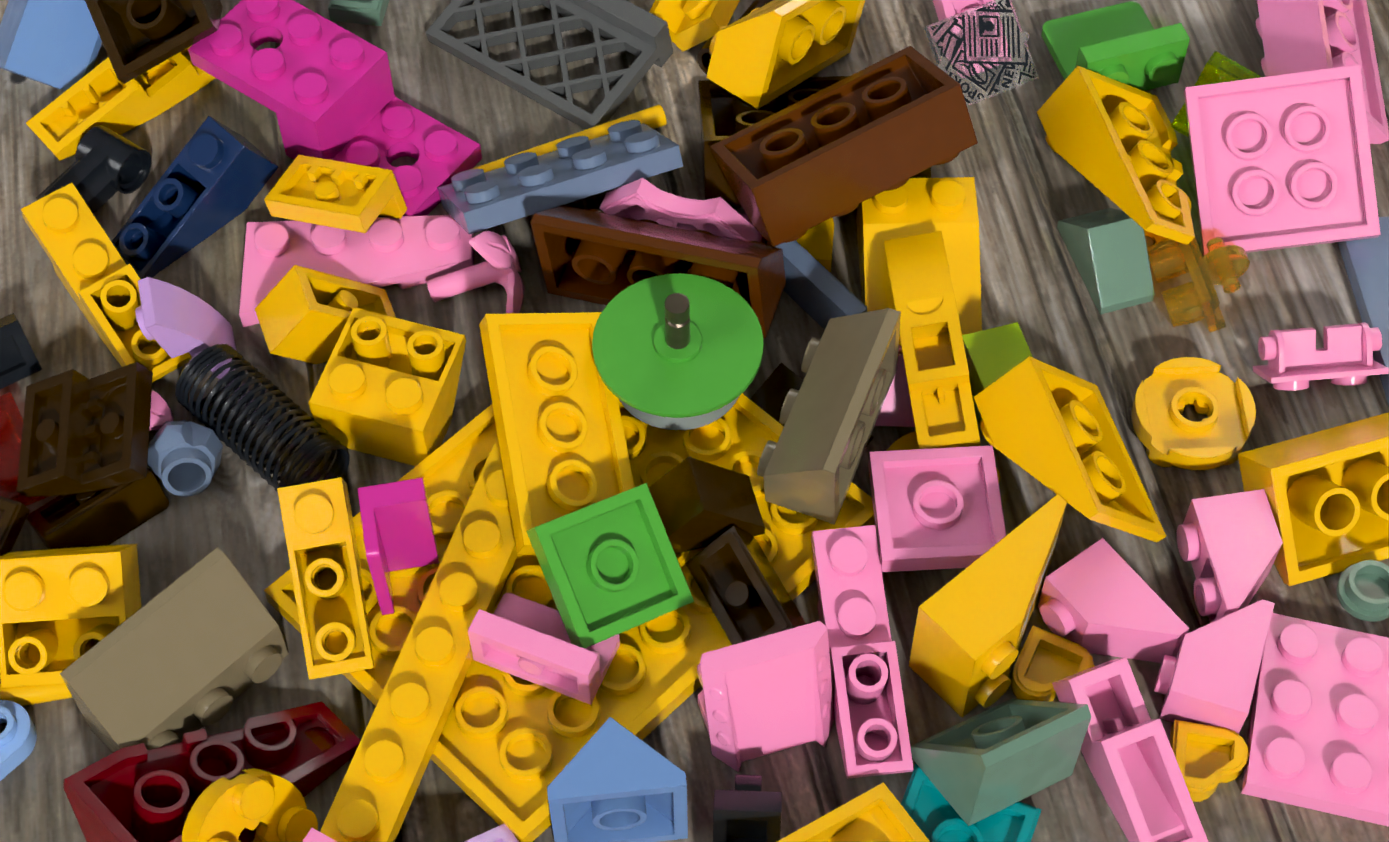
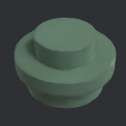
(1365, 590)

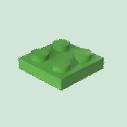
(610, 566)

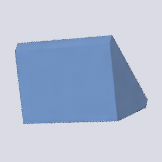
(49, 41)
(618, 792)

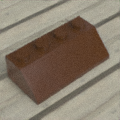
(845, 145)
(601, 254)

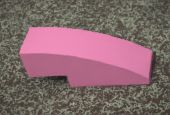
(1131, 756)

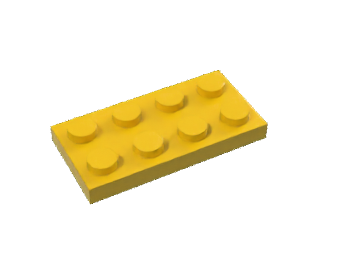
(552, 417)

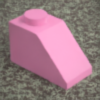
(1109, 608)
(1216, 669)

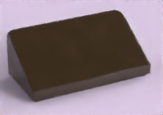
(98, 515)
(743, 588)

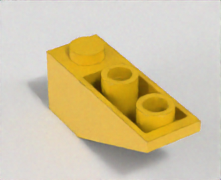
(326, 577)

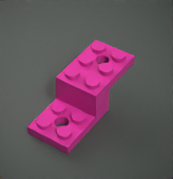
(333, 96)

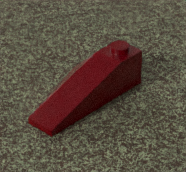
(150, 792)

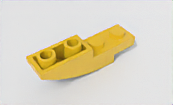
(96, 277)
(932, 342)

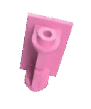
(1344, 359)

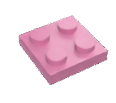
(935, 506)

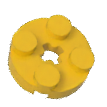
(1186, 443)
(249, 802)

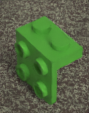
(1119, 45)

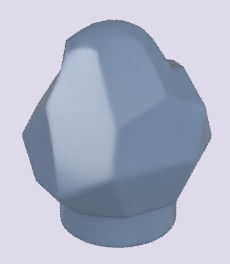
(185, 456)

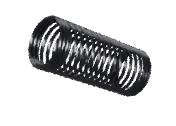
(227, 389)

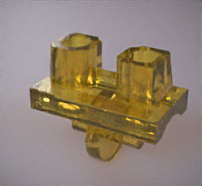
(1197, 298)

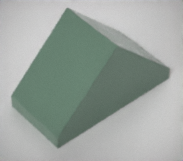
(1110, 258)

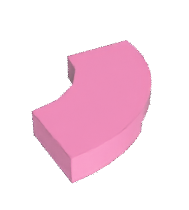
(646, 201)

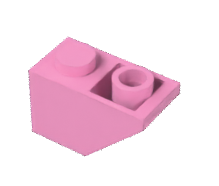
(1230, 549)

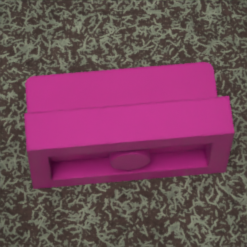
(396, 532)

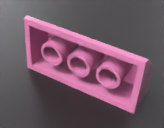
(1323, 36)

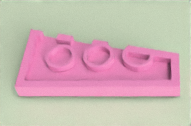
(388, 254)

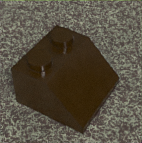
(151, 31)

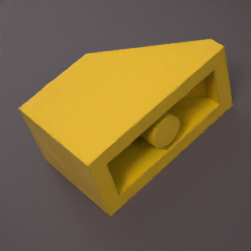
(309, 311)

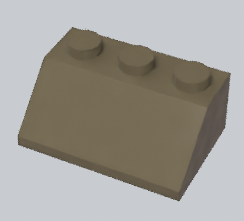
(831, 414)
(177, 659)

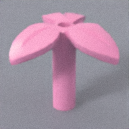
(500, 268)

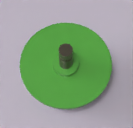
(678, 349)

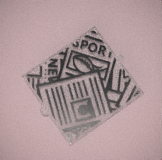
(983, 50)

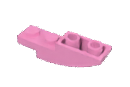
(862, 655)

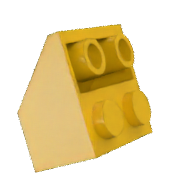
(389, 386)
(61, 606)

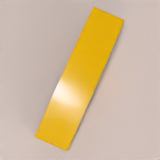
(108, 102)

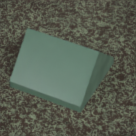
(1003, 754)

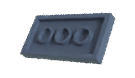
(558, 177)

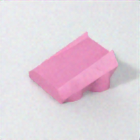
(767, 694)

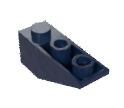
(194, 198)

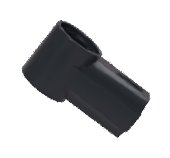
(104, 166)

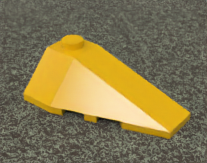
(1122, 147)

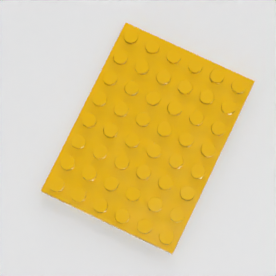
(517, 736)

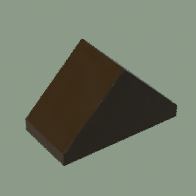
(704, 502)

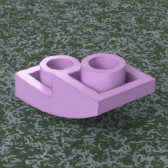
(180, 320)

